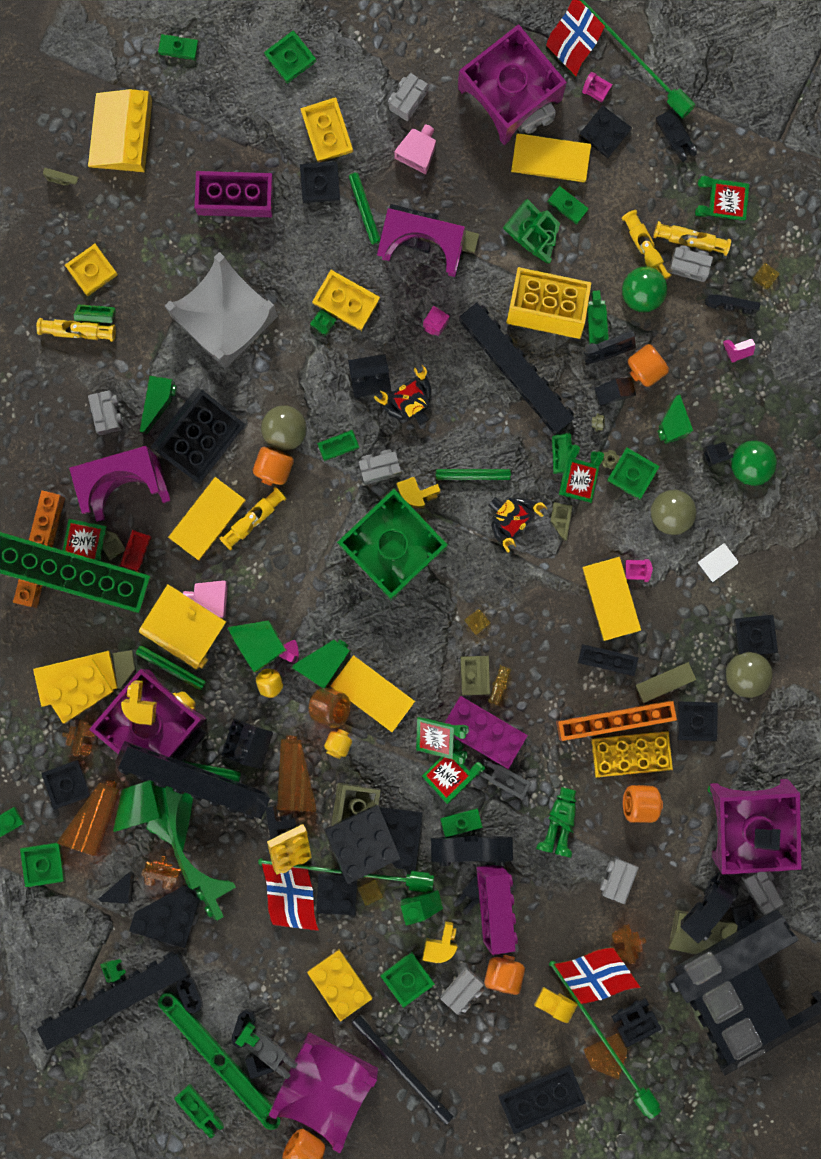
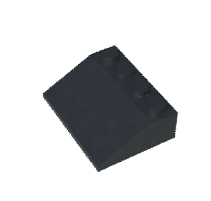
(198, 435)

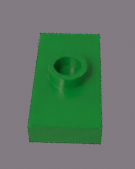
(178, 47)
(568, 205)
(94, 313)
(338, 445)
(559, 445)
(461, 822)

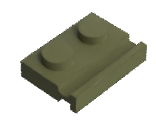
(475, 675)

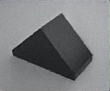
(615, 391)
(121, 891)

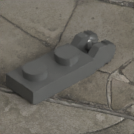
(506, 780)
(272, 1054)

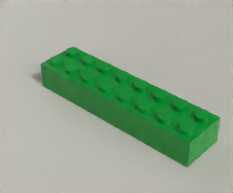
(72, 573)

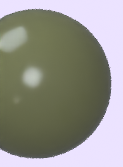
(283, 428)
(673, 512)
(749, 675)

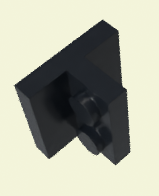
(369, 376)
(276, 824)

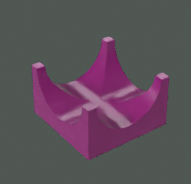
(512, 81)
(405, 226)
(100, 477)
(171, 727)
(745, 811)
(324, 1089)

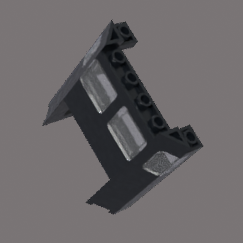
(735, 997)

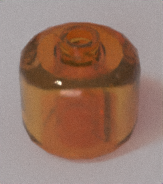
(329, 707)

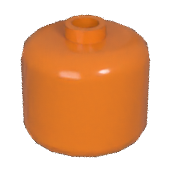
(647, 366)
(272, 466)
(642, 804)
(505, 975)
(304, 1146)

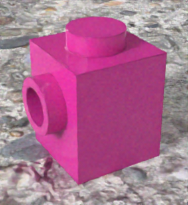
(435, 321)

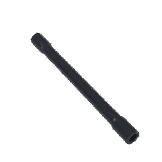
(437, 1107)

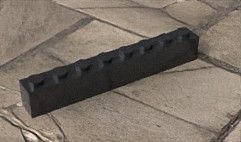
(516, 368)
(191, 780)
(113, 1000)

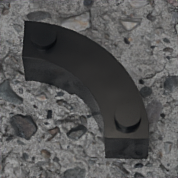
(472, 848)
(704, 916)

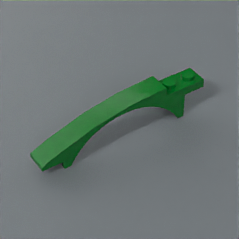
(208, 888)

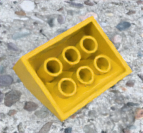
(120, 130)
(549, 303)

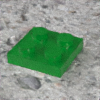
(290, 56)
(633, 473)
(42, 864)
(407, 979)

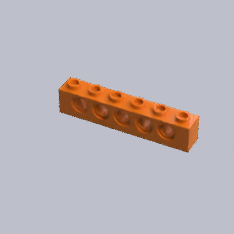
(42, 532)
(616, 720)

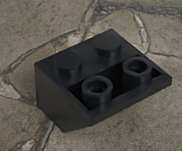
(247, 744)

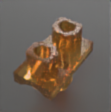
(78, 745)
(161, 871)
(625, 935)

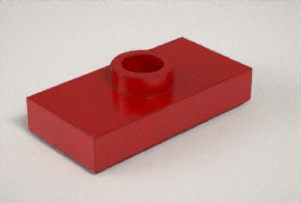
(135, 551)

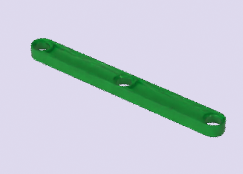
(209, 1048)

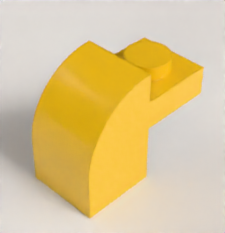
(413, 496)
(136, 710)
(441, 950)
(556, 1005)

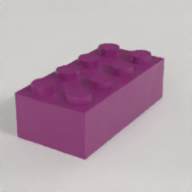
(234, 194)
(487, 732)
(496, 909)

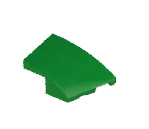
(533, 230)
(257, 643)
(137, 806)
(182, 819)

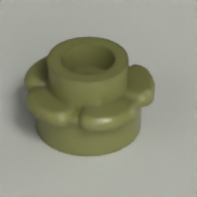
(598, 422)
(610, 464)

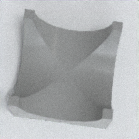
(223, 313)

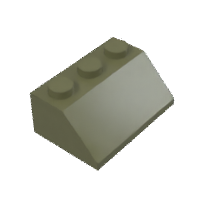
(352, 800)
(683, 942)

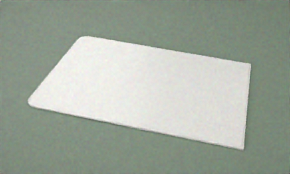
(718, 562)

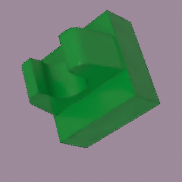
(323, 322)
(110, 972)
(248, 1036)

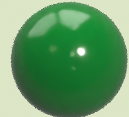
(644, 289)
(754, 463)

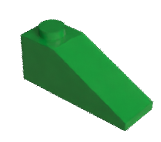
(158, 398)

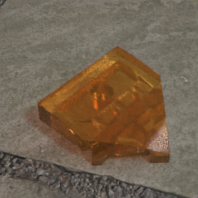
(601, 1058)

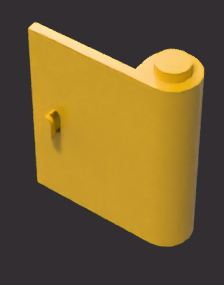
(182, 627)

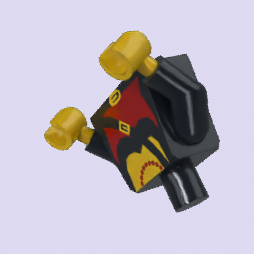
(409, 399)
(512, 518)

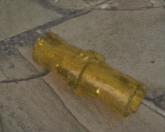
(499, 685)

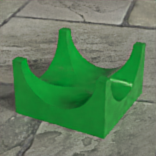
(392, 544)

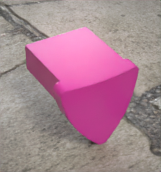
(596, 87)
(739, 350)
(638, 570)
(292, 652)

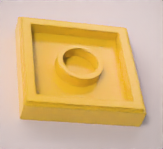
(91, 270)

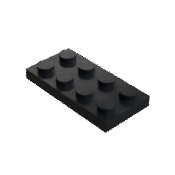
(541, 1099)

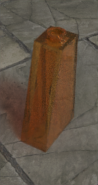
(295, 783)
(91, 822)

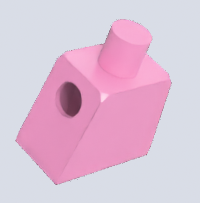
(417, 149)
(211, 596)

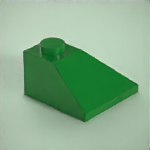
(675, 422)

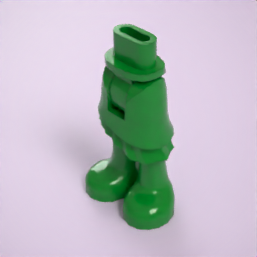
(561, 815)

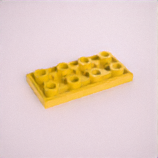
(551, 157)
(207, 518)
(611, 598)
(50, 674)
(373, 693)
(631, 754)

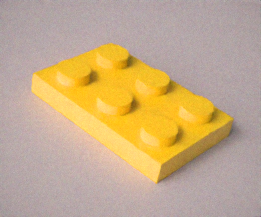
(326, 130)
(346, 300)
(78, 691)
(289, 849)
(339, 985)

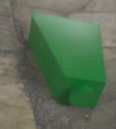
(323, 663)
(421, 907)

